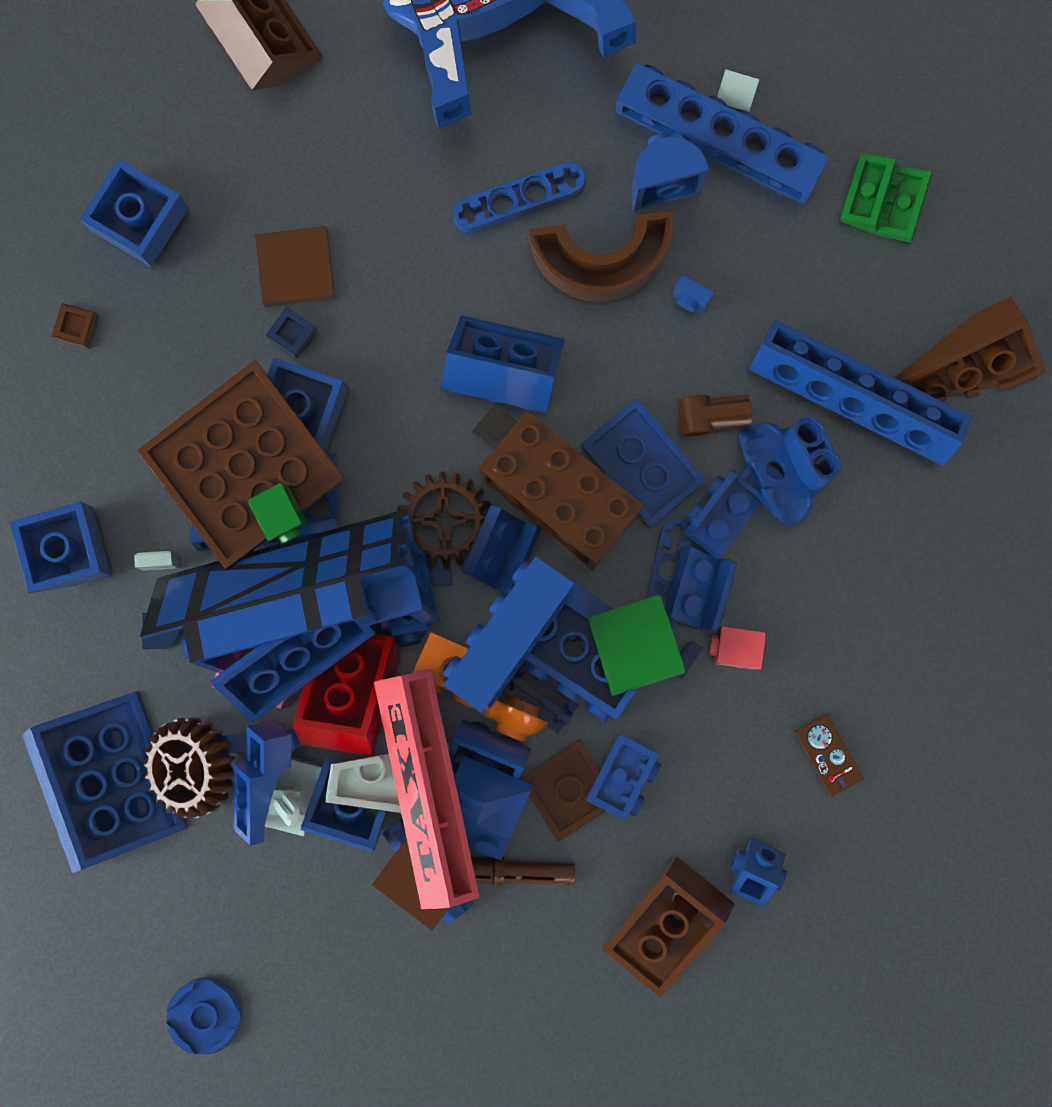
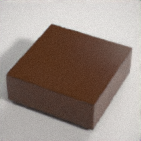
(75, 325)

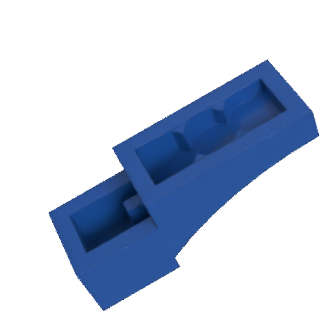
(256, 778)

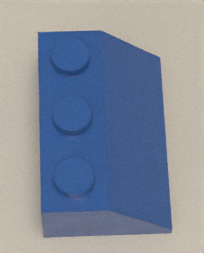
(502, 364)

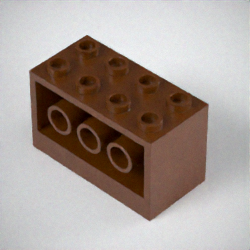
(559, 490)

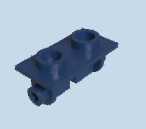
(553, 705)

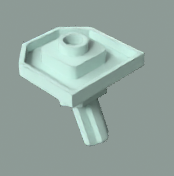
(293, 796)

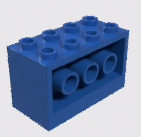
(577, 674)

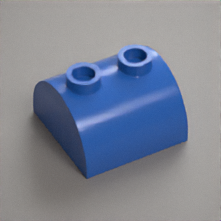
(667, 172)
(488, 748)
(342, 823)

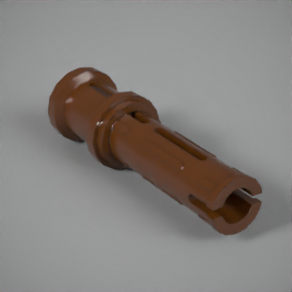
(523, 872)

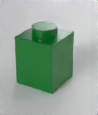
(278, 514)

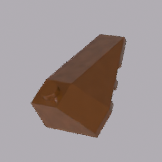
(981, 354)

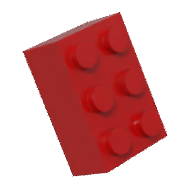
(341, 703)

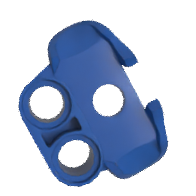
(794, 493)

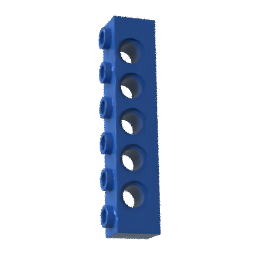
(729, 150)
(860, 393)

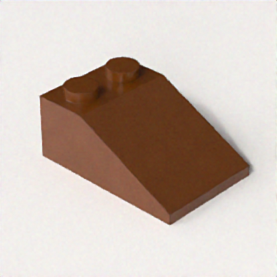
(669, 927)

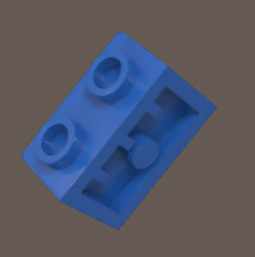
(722, 517)
(500, 549)
(700, 589)
(623, 777)

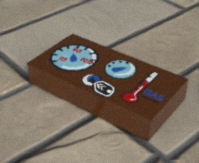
(828, 755)

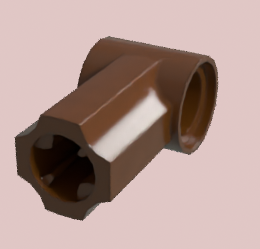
(703, 415)

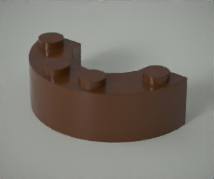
(603, 276)

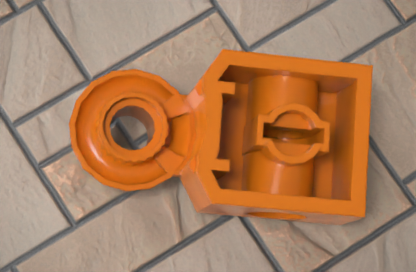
(513, 717)

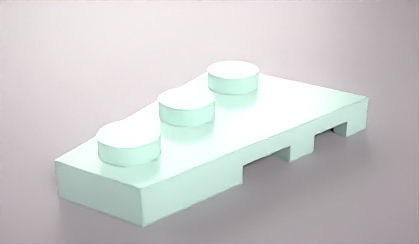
(364, 784)

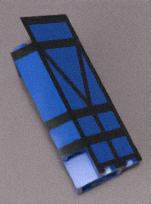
(295, 588)

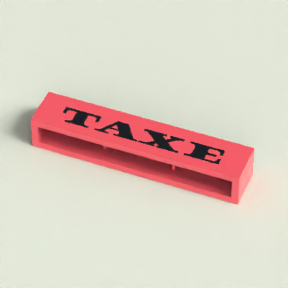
(426, 790)

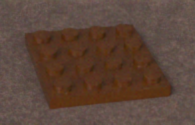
(233, 450)

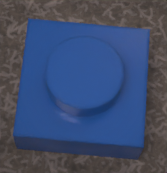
(691, 295)

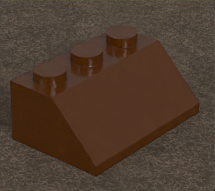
(261, 39)

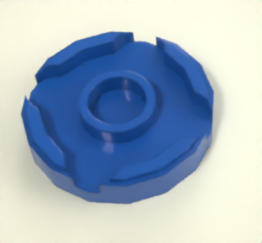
(203, 1016)

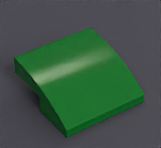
(886, 198)
(636, 645)

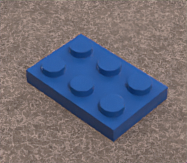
(643, 461)

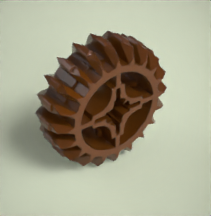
(462, 519)
(180, 768)

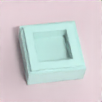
(737, 90)
(156, 560)

